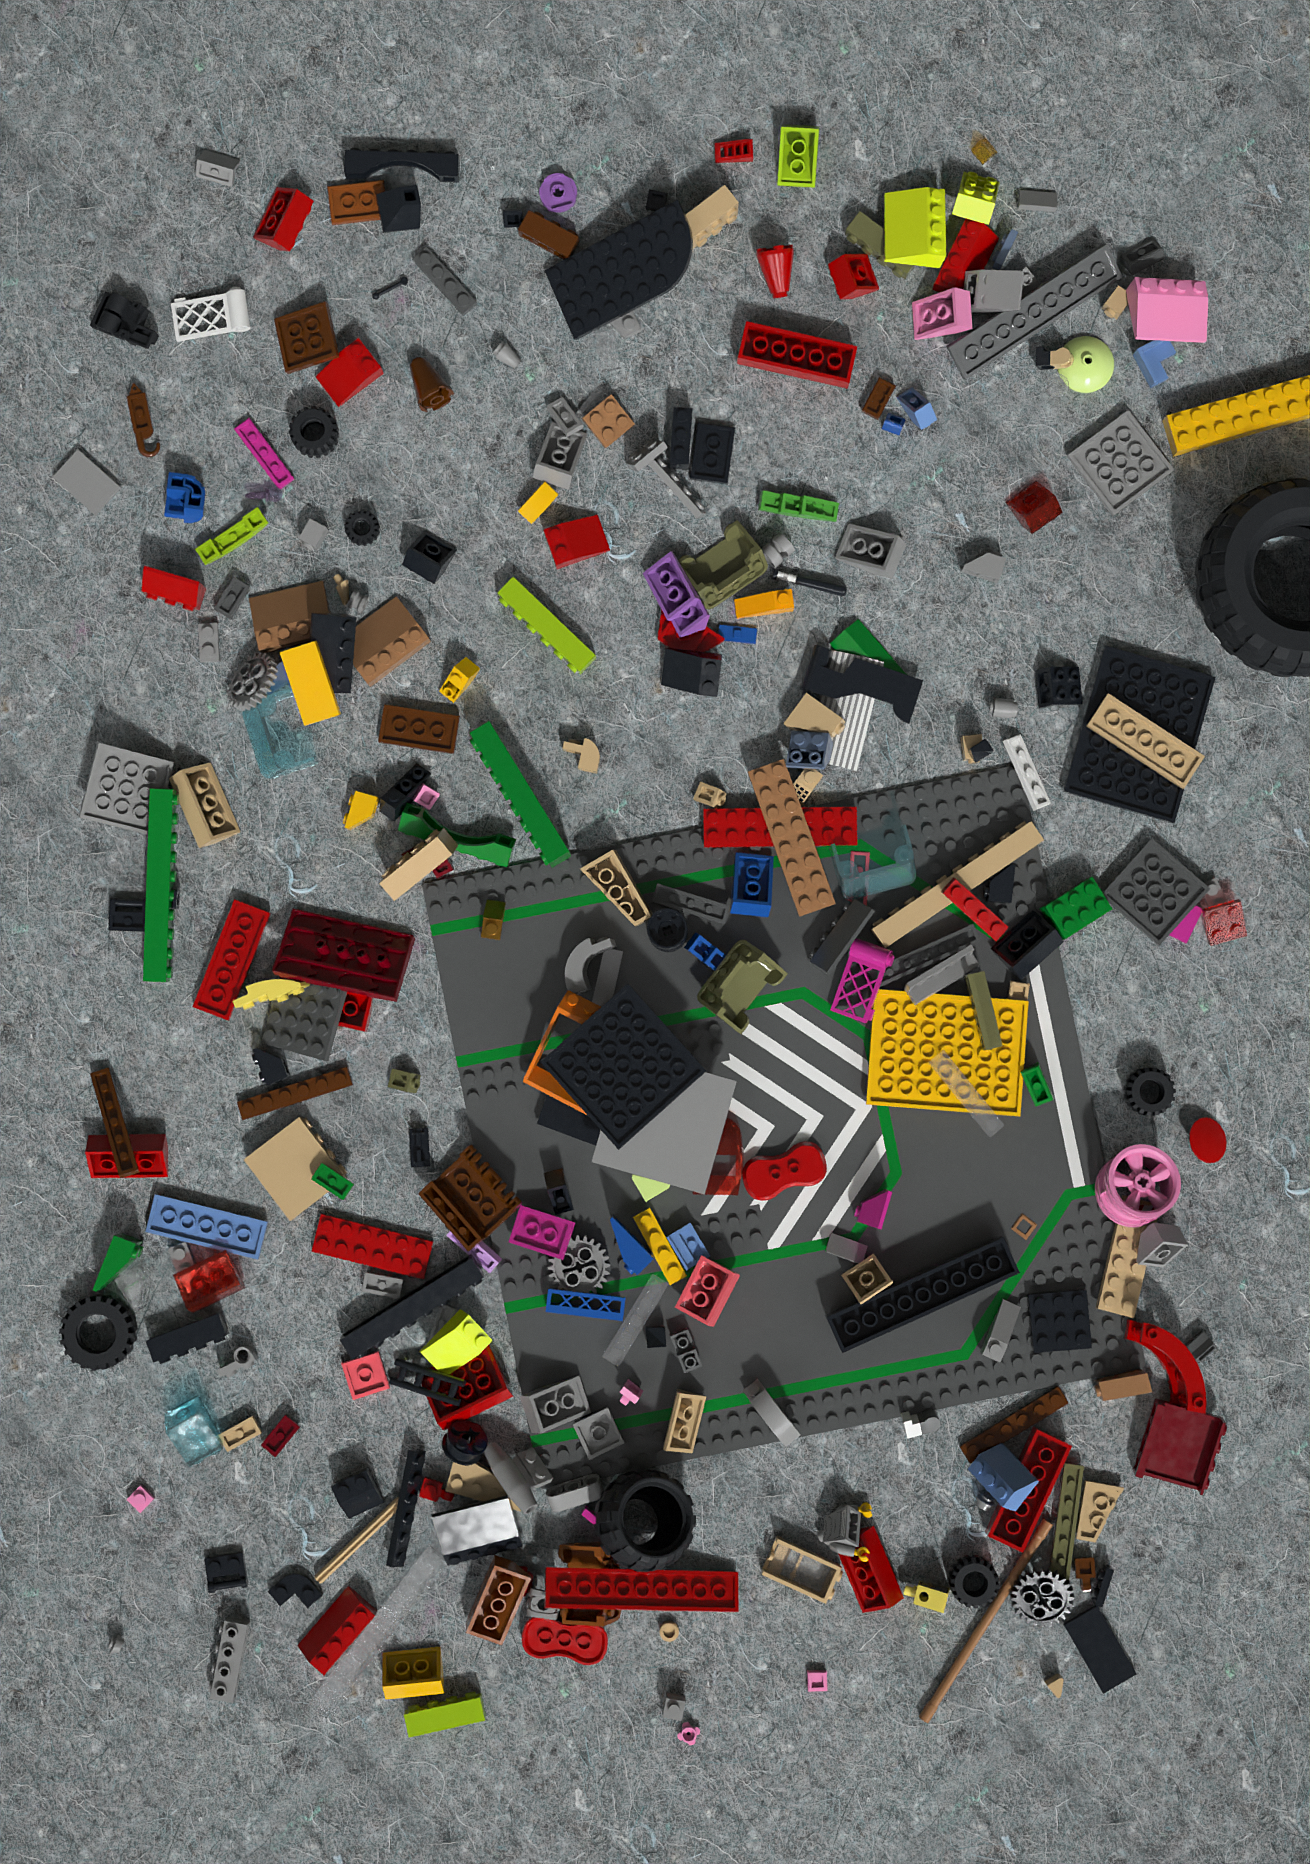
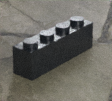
(187, 1337)

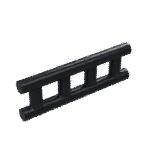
(437, 1375)

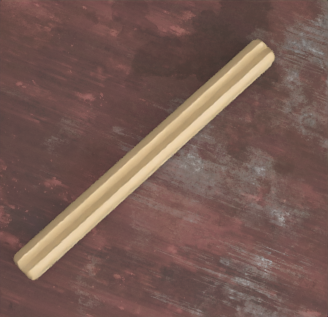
(357, 1541)

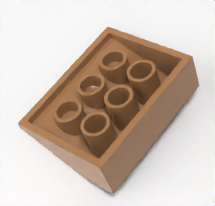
(284, 616)
(386, 641)

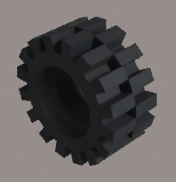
(362, 516)

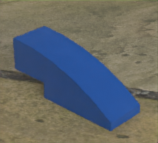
(705, 951)

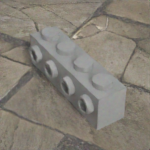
(229, 1660)

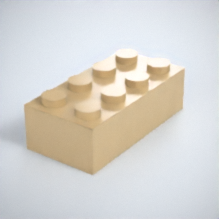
(712, 215)
(418, 864)

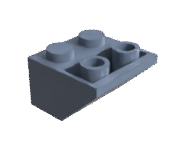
(809, 750)

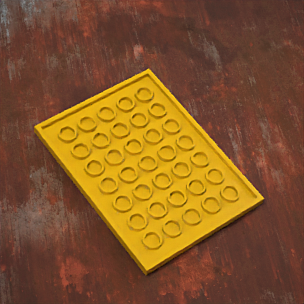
(911, 1035)

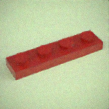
(974, 909)

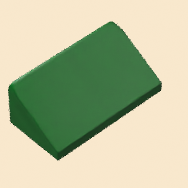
(1037, 1084)

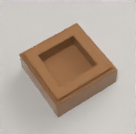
(1025, 1236)

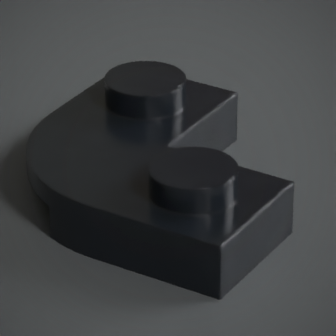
(295, 1584)

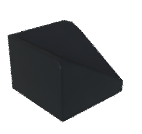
(980, 750)
(656, 1337)

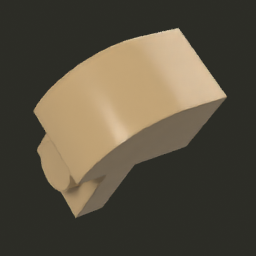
(589, 753)

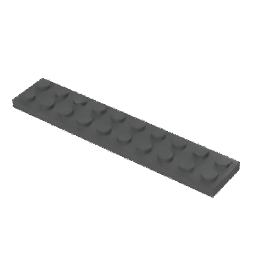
(1036, 312)

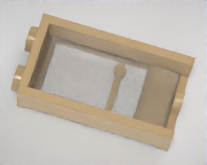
(802, 1570)

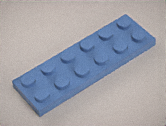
(206, 1226)

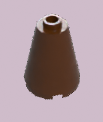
(429, 385)

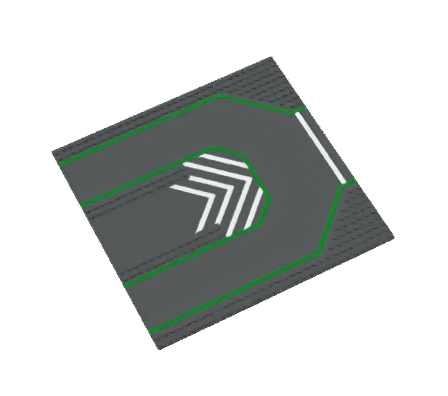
(797, 1081)

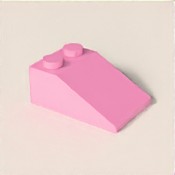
(942, 314)

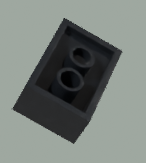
(692, 671)

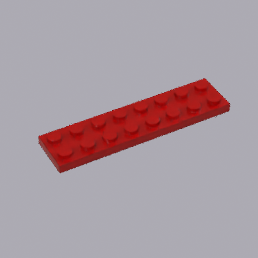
(748, 828)

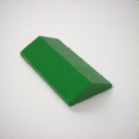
(860, 642)

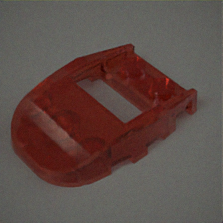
(730, 1144)

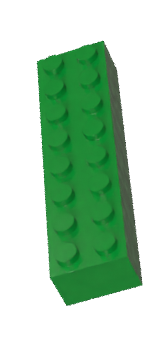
(520, 794)

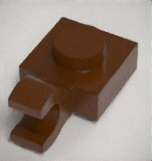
(1085, 1570)

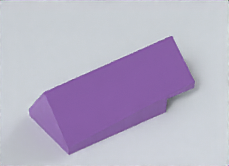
(676, 596)

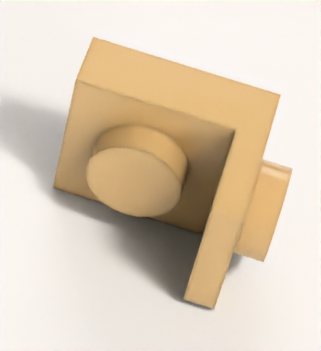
(710, 796)

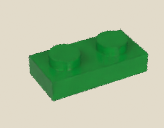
(332, 1181)

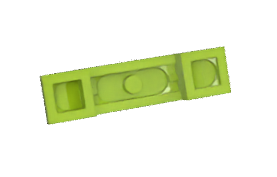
(232, 537)

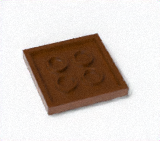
(306, 337)

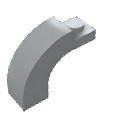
(578, 961)
(771, 1413)

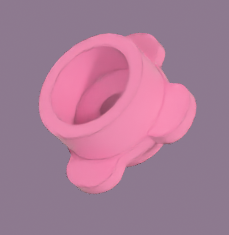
(690, 1739)

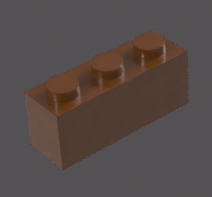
(548, 235)

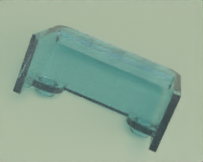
(269, 762)
(878, 880)

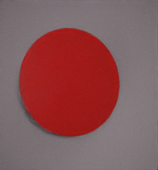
(1207, 1140)

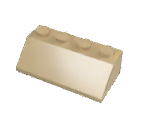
(204, 804)

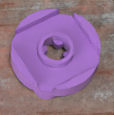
(564, 184)

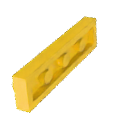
(659, 1246)

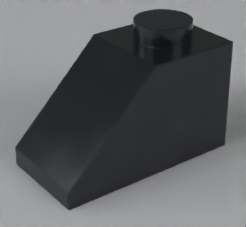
(1001, 887)
(558, 1191)

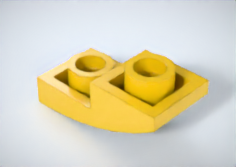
(538, 502)

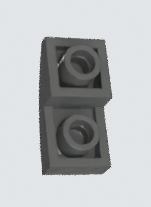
(685, 1350)

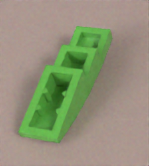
(798, 506)

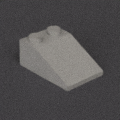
(559, 457)
(871, 550)
(555, 1404)

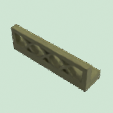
(983, 1010)

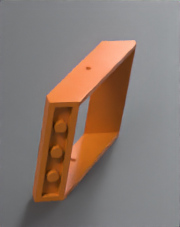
(577, 1009)

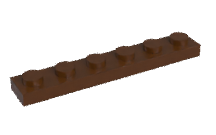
(295, 1093)
(114, 1123)
(1014, 1423)

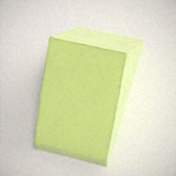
(648, 1187)

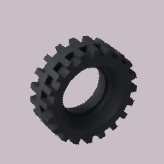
(124, 1332)

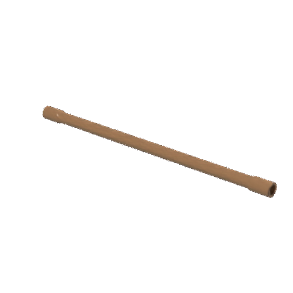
(932, 1706)

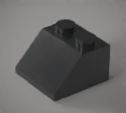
(429, 557)
(357, 1493)

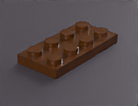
(419, 729)

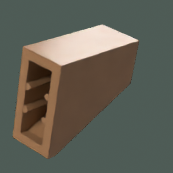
(1123, 1385)

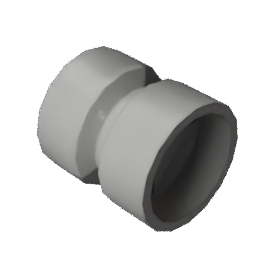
(778, 549)

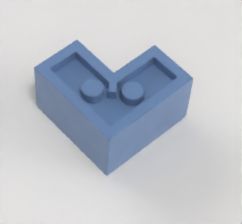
(1149, 358)

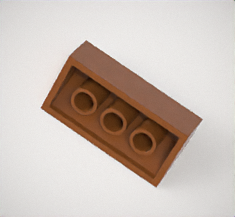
(497, 1600)

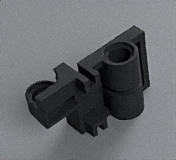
(123, 320)

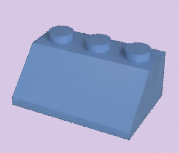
(1003, 1476)

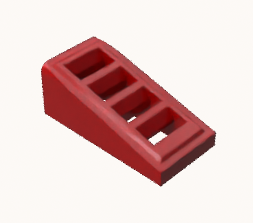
(745, 143)

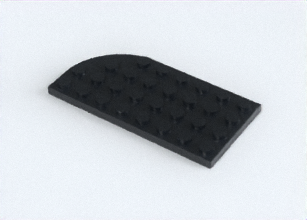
(623, 270)

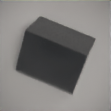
(512, 218)

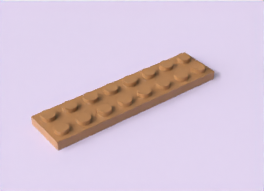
(791, 837)

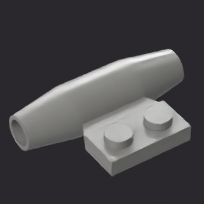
(518, 1474)

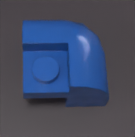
(184, 498)

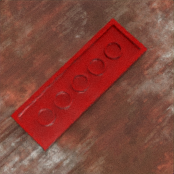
(231, 959)
(372, 1246)

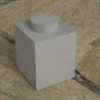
(313, 535)
(673, 1706)

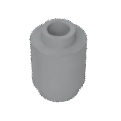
(1003, 708)

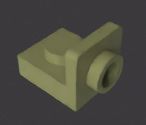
(404, 1081)

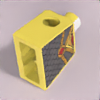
(936, 1597)

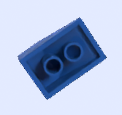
(752, 885)
(632, 1250)

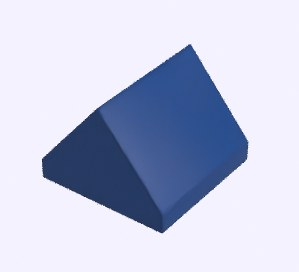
(893, 424)

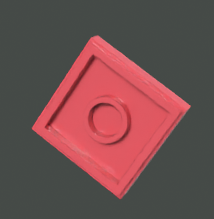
(365, 1375)

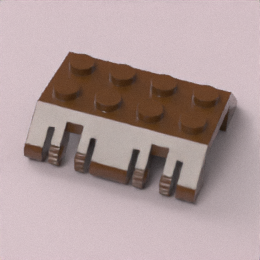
(470, 1199)

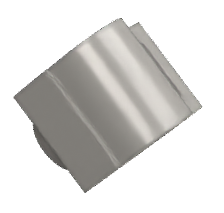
(230, 1369)

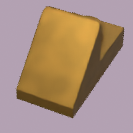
(493, 919)

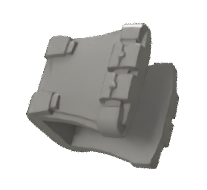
(532, 1604)

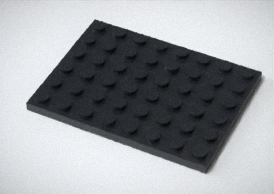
(1163, 694)

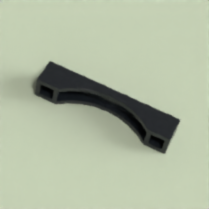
(362, 164)

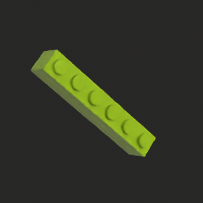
(546, 625)

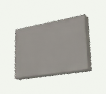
(86, 482)

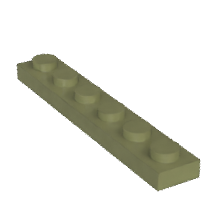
(1066, 1518)

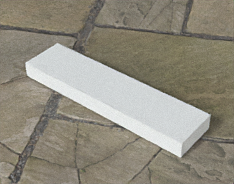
(1026, 772)

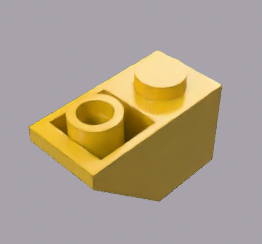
(459, 679)
(361, 810)

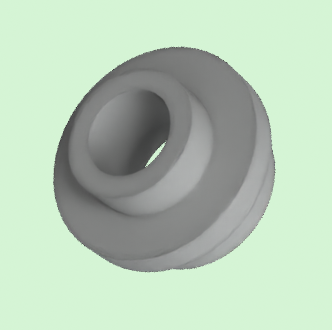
(984, 1502)
(115, 1644)

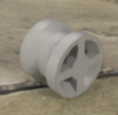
(358, 601)

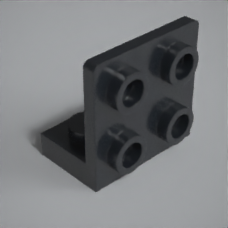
(1058, 686)

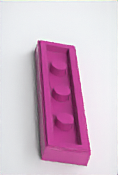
(264, 453)

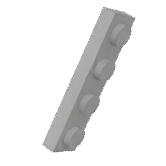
(680, 491)

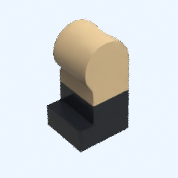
(1053, 359)

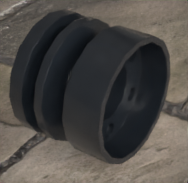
(663, 920)

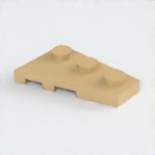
(1095, 1507)

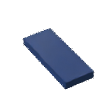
(738, 634)

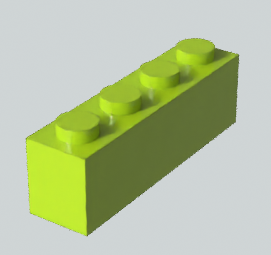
(444, 1714)

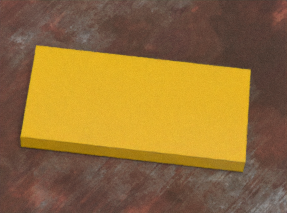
(310, 683)

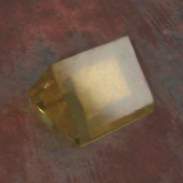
(983, 151)

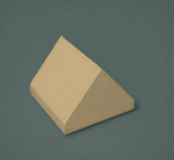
(1055, 1684)

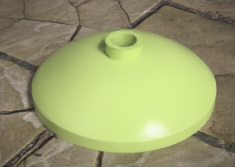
(1092, 376)

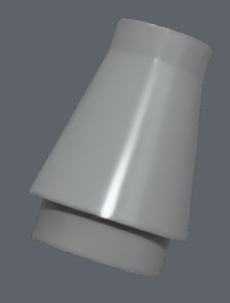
(506, 355)

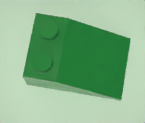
(121, 1253)

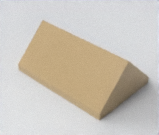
(684, 1422)

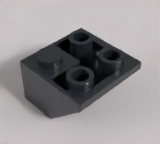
(399, 209)

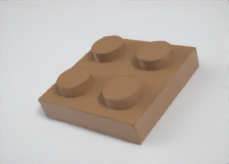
(608, 421)

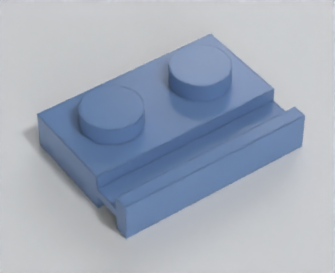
(687, 1246)

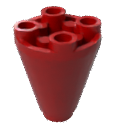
(776, 268)

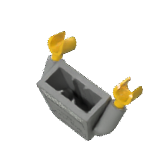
(843, 1530)

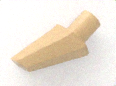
(342, 588)

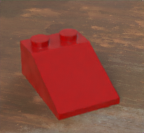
(349, 372)
(576, 541)

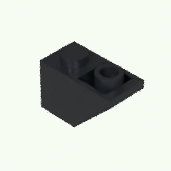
(272, 1067)

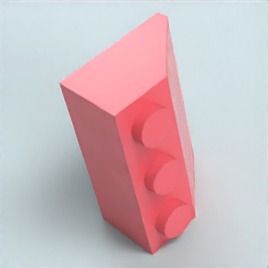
(707, 1291)

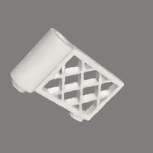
(235, 314)

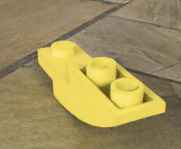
(270, 990)

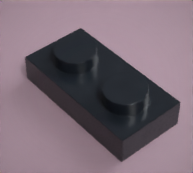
(1100, 1591)

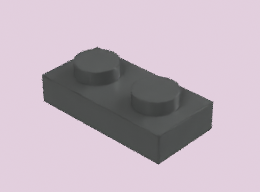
(232, 598)

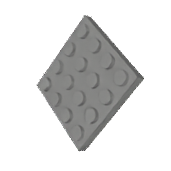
(1120, 463)
(121, 787)

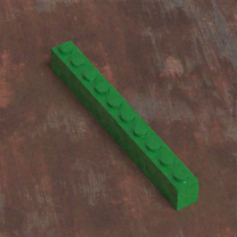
(160, 885)

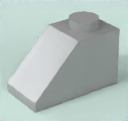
(986, 567)

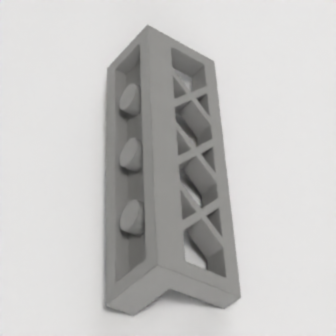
(941, 975)

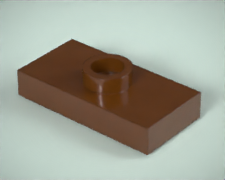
(878, 398)

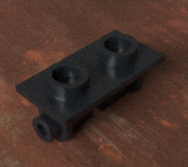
(419, 1147)

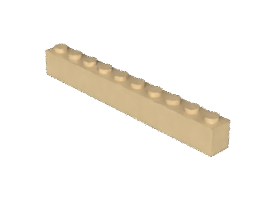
(970, 876)

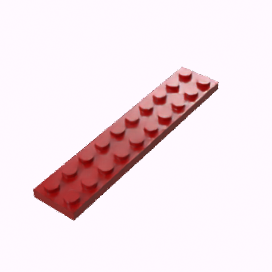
(641, 1590)

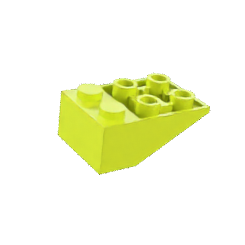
(976, 197)

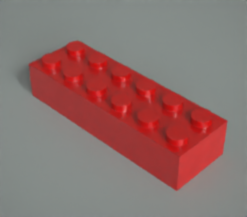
(797, 354)
(1044, 1458)

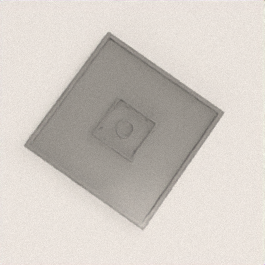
(679, 1141)

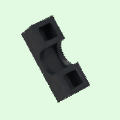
(681, 438)

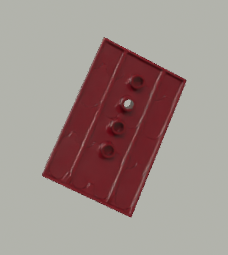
(344, 955)

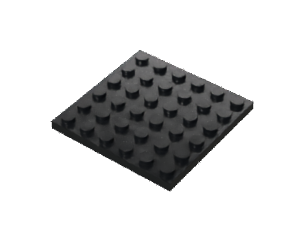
(623, 1066)

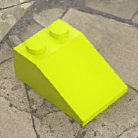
(455, 1343)

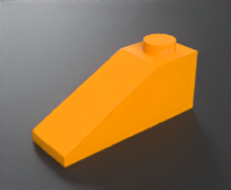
(764, 604)

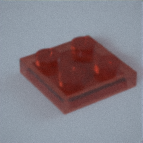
(1224, 922)

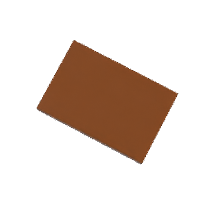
(354, 202)

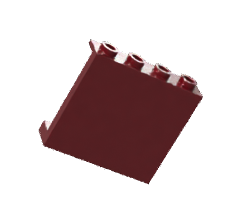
(1180, 1445)

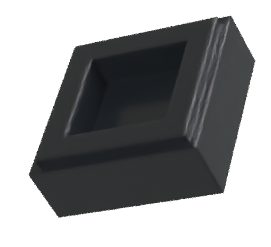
(656, 200)

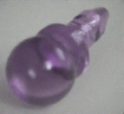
(273, 494)

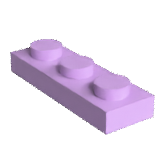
(482, 1253)

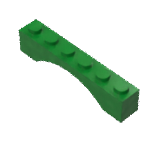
(493, 848)

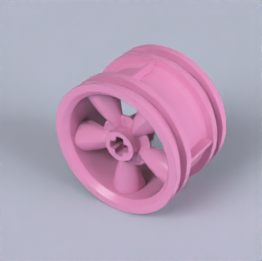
(1162, 1171)

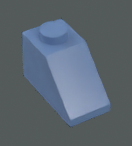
(917, 408)

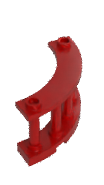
(1184, 1374)

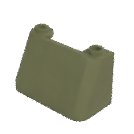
(725, 566)
(738, 983)

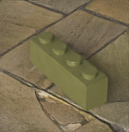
(871, 239)

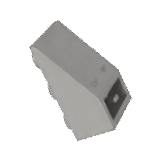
(994, 290)

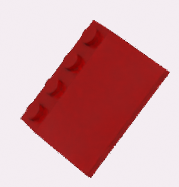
(483, 1389)

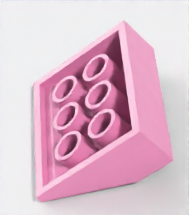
(1168, 309)

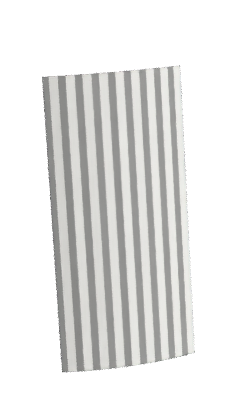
(854, 710)

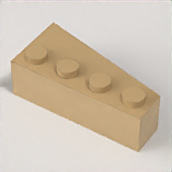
(618, 886)
(475, 1482)

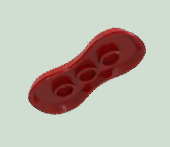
(769, 1175)
(551, 1638)

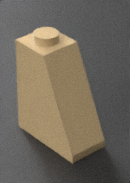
(814, 717)

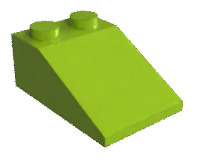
(798, 155)

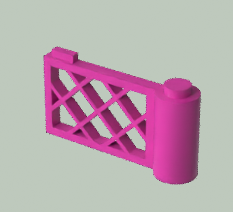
(872, 957)

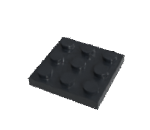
(1059, 1321)

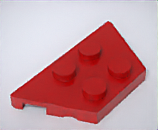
(698, 641)

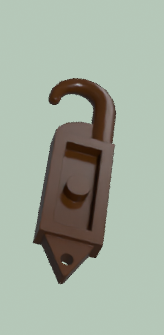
(141, 420)

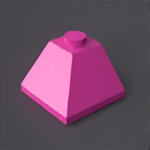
(874, 1209)

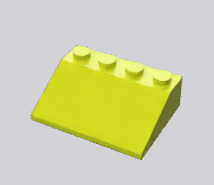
(915, 227)

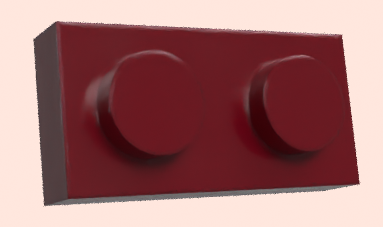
(280, 1435)

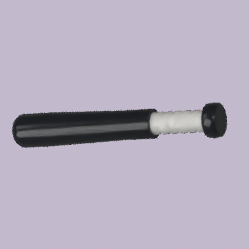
(821, 585)

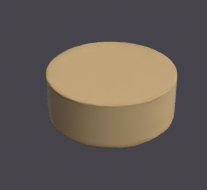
(669, 1631)

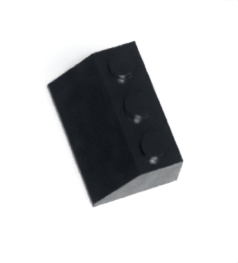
(1027, 944)

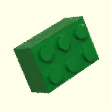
(1076, 908)

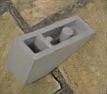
(1000, 1331)

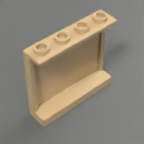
(288, 1164)

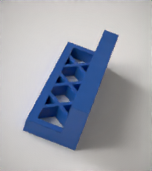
(586, 1311)

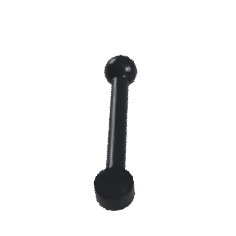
(404, 281)

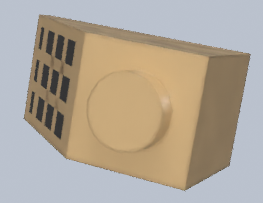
(806, 783)

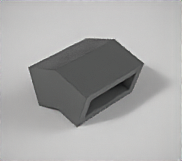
(1200, 1346)

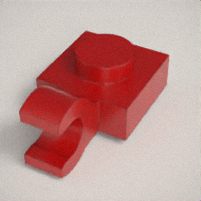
(432, 1490)

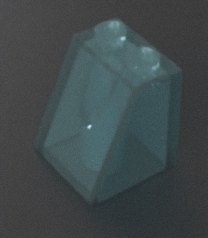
(192, 1431)

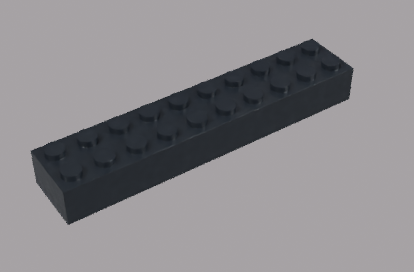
(922, 1294)

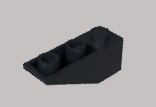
(403, 792)

